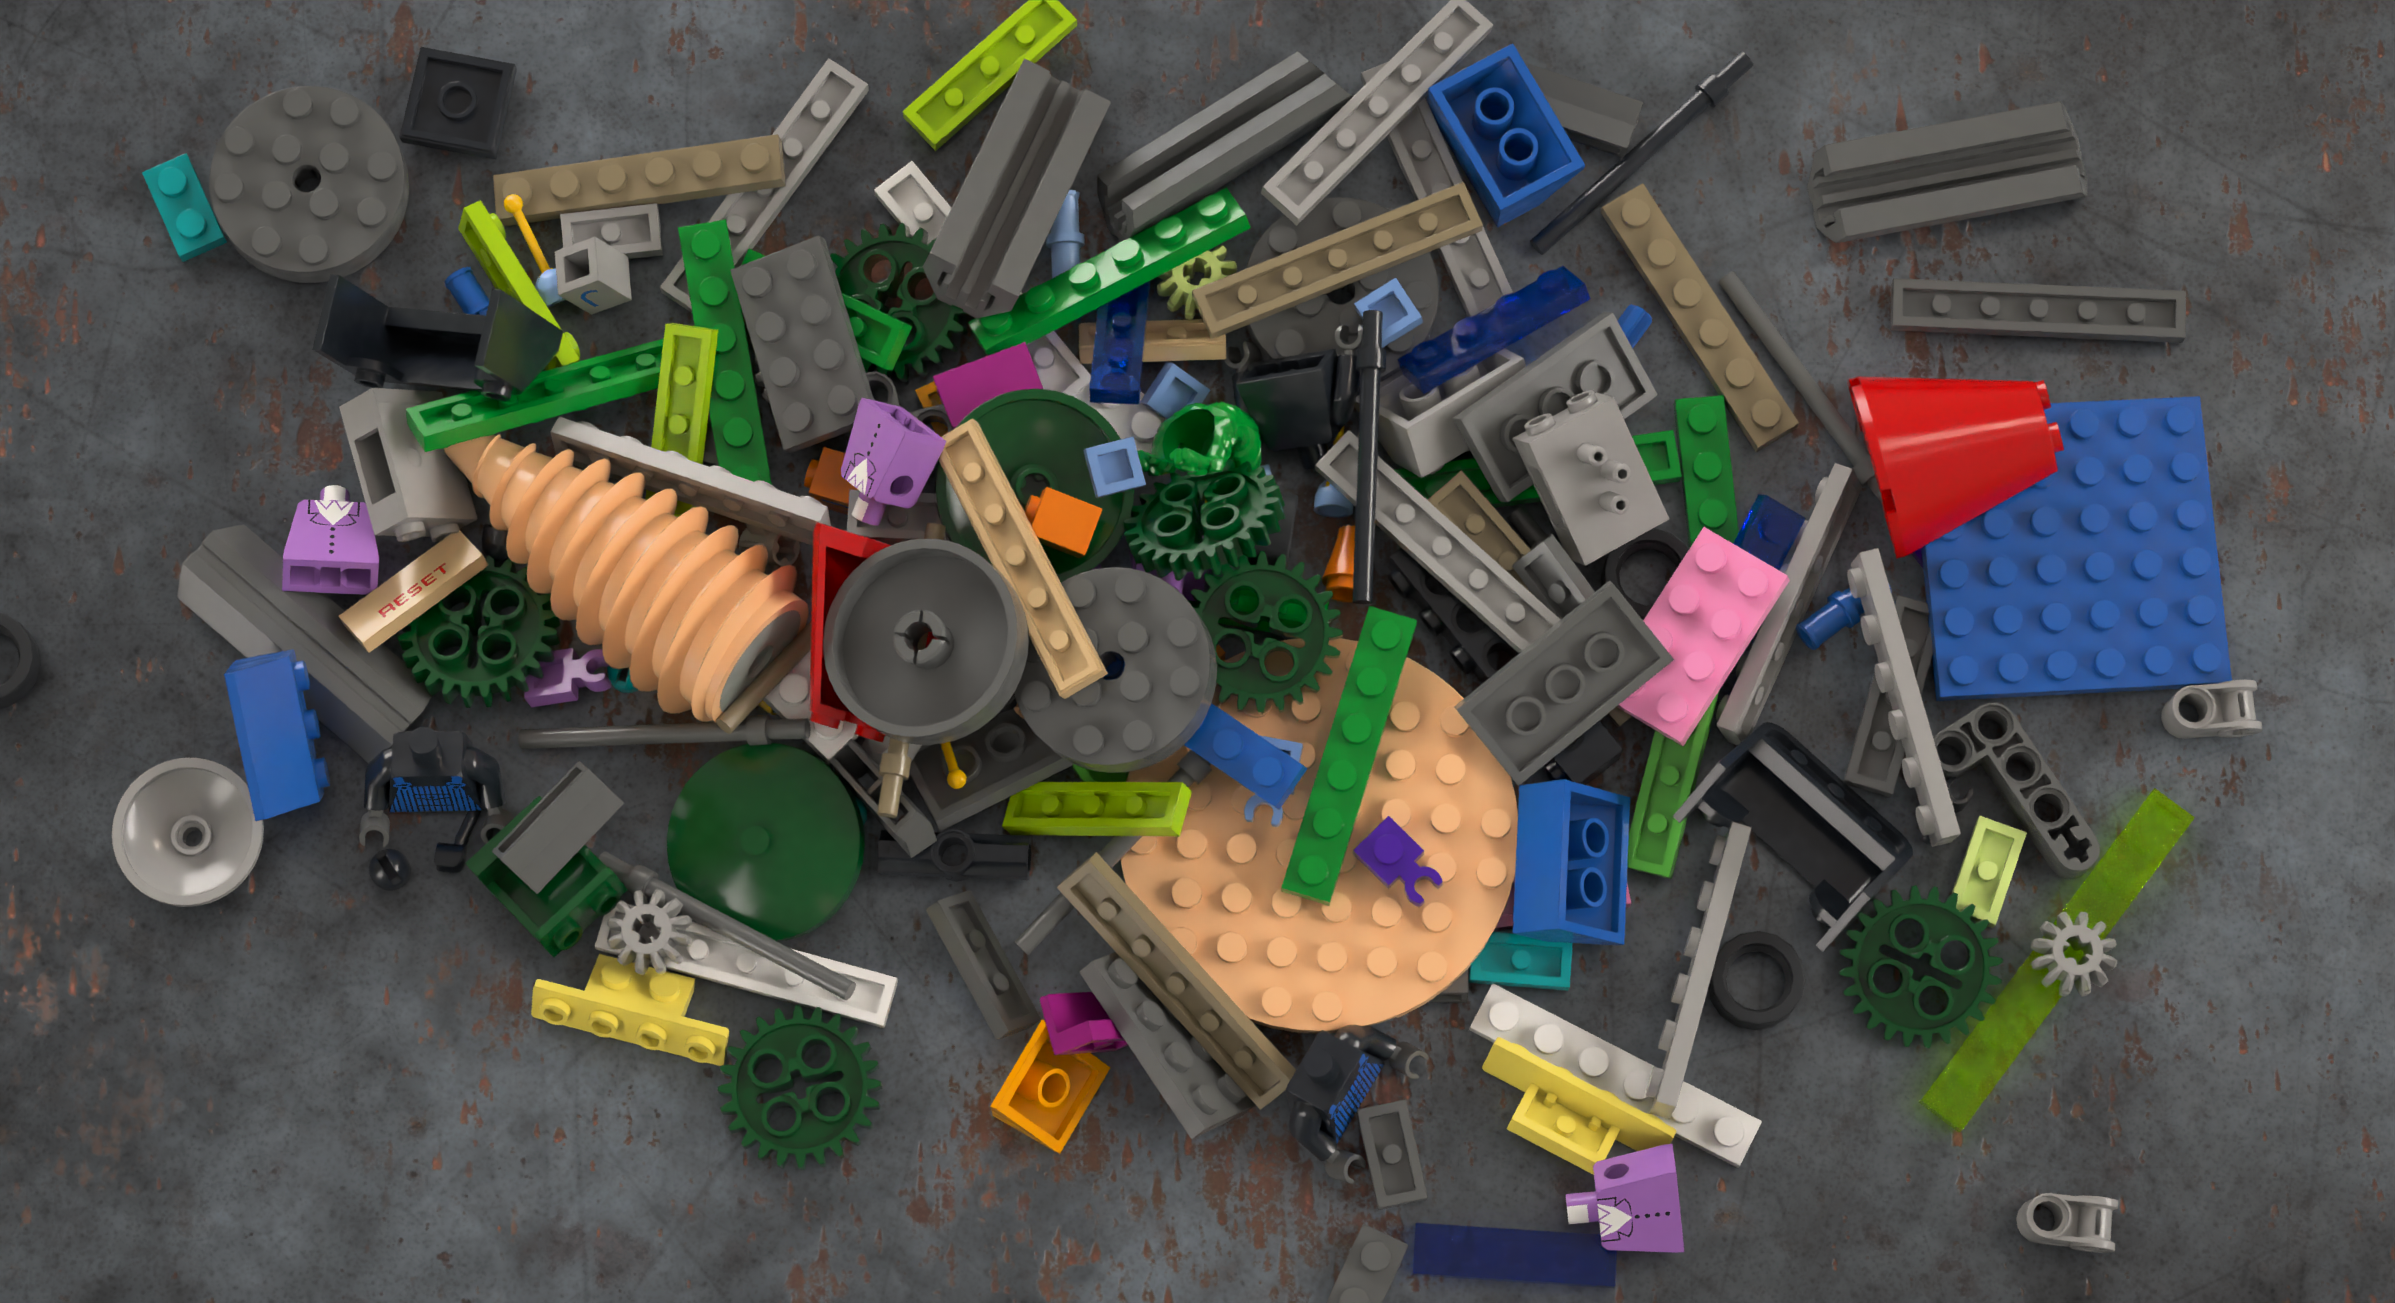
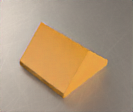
(1048, 1091)

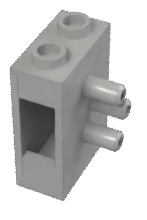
(1590, 476)
(403, 486)

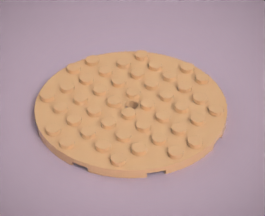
(1371, 949)

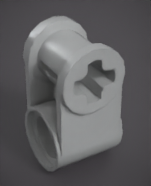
(2222, 709)
(2079, 1222)

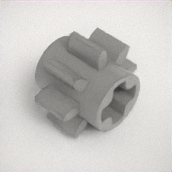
(780, 549)

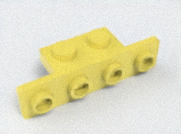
(633, 1009)
(1568, 1113)

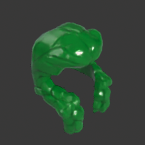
(1205, 441)

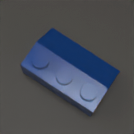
(1504, 134)
(276, 733)
(1571, 863)

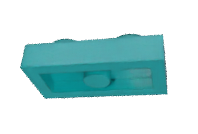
(184, 207)
(1523, 962)

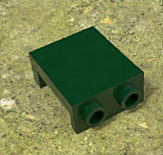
(564, 905)

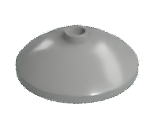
(160, 814)

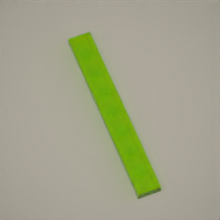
(2025, 1000)

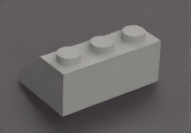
(1420, 427)

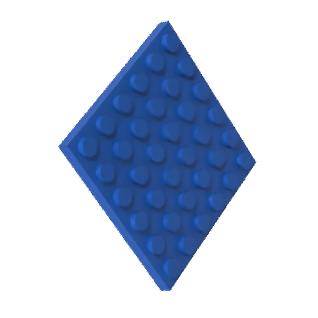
(2091, 572)

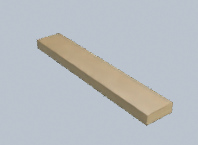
(1020, 558)

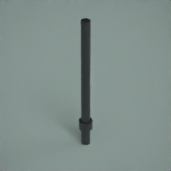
(1709, 92)
(1371, 363)

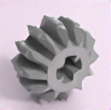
(635, 945)
(2066, 969)

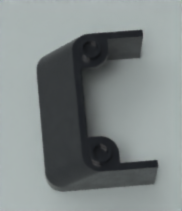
(435, 348)
(1806, 820)

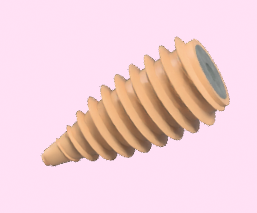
(636, 575)

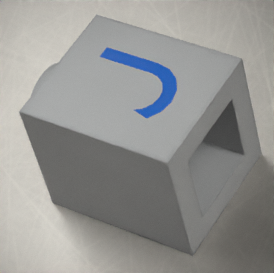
(593, 275)

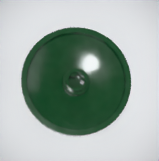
(1039, 446)
(767, 839)

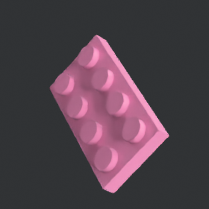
(1705, 625)

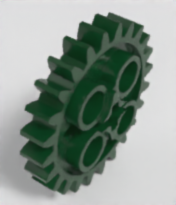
(932, 317)
(1238, 515)
(1274, 589)
(523, 633)
(1901, 1007)
(812, 1131)

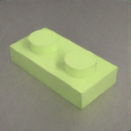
(1988, 868)

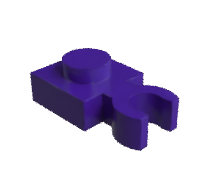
(1393, 856)

